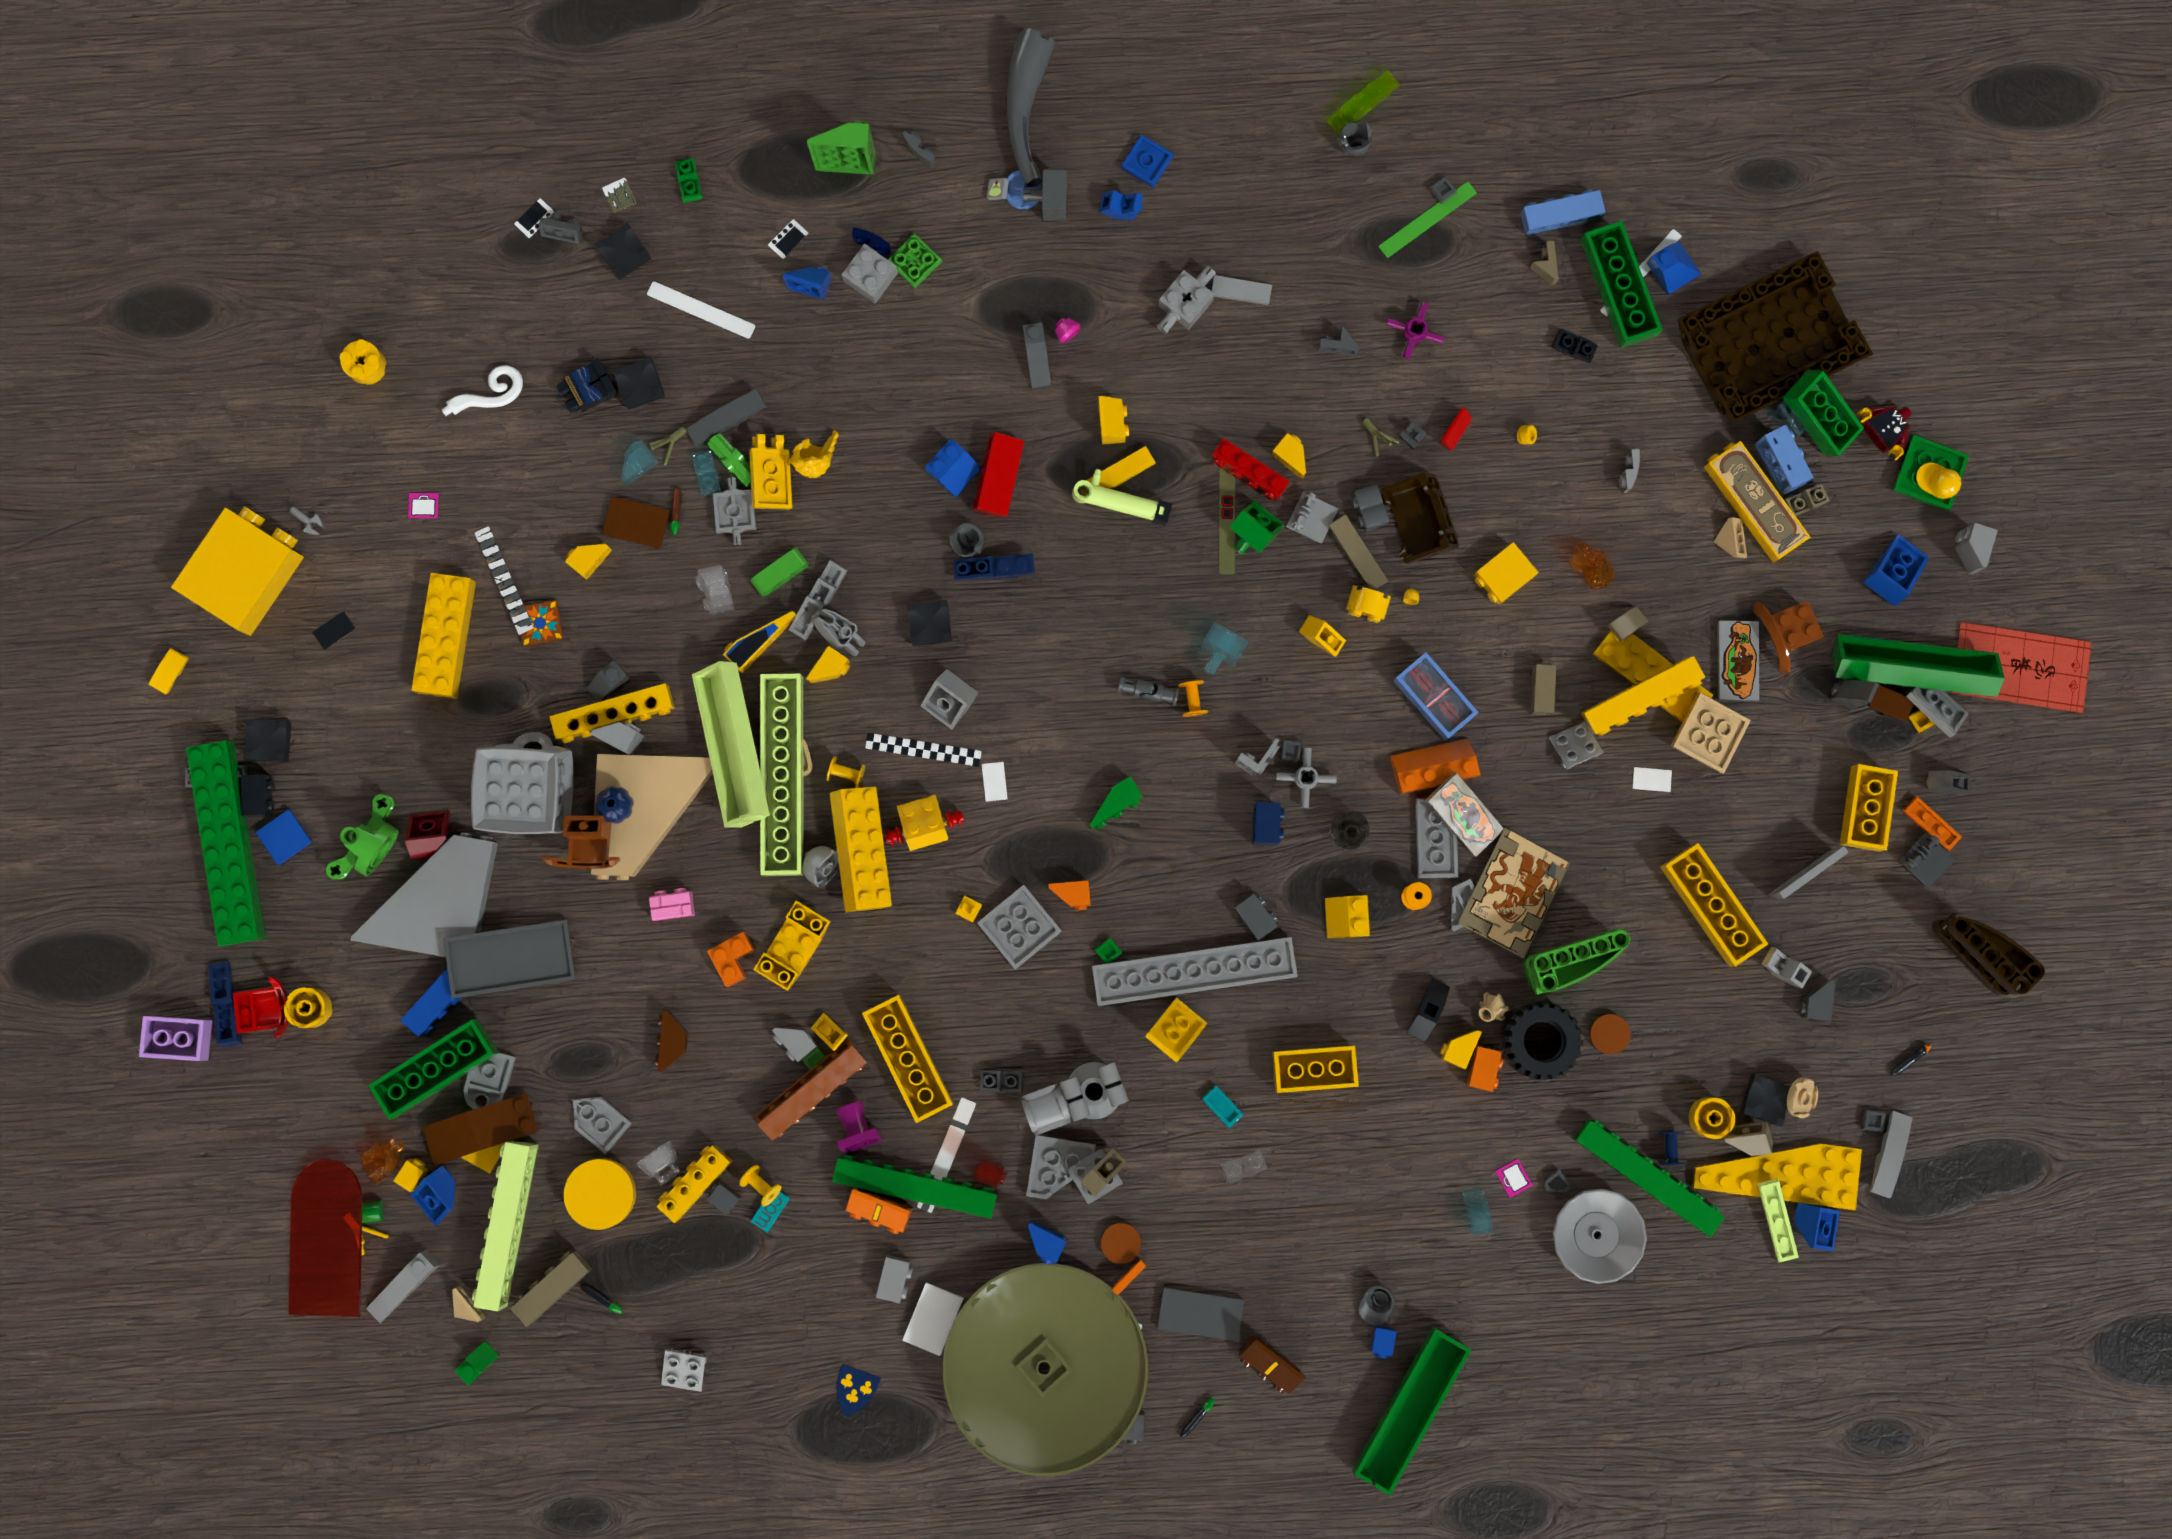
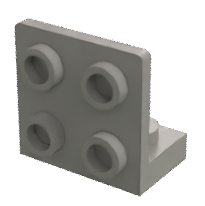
(1248, 763)

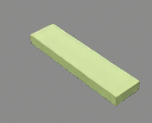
(1778, 1220)

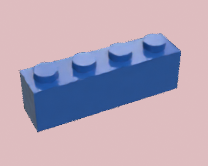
(430, 1007)

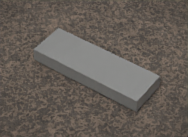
(1241, 290)

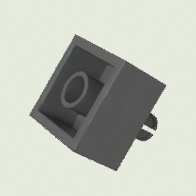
(1052, 195)

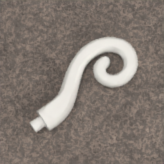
(464, 401)

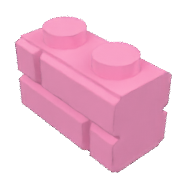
(672, 905)

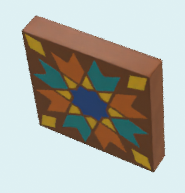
(545, 623)

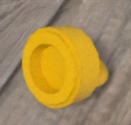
(1526, 434)

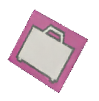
(423, 505)
(1513, 1178)

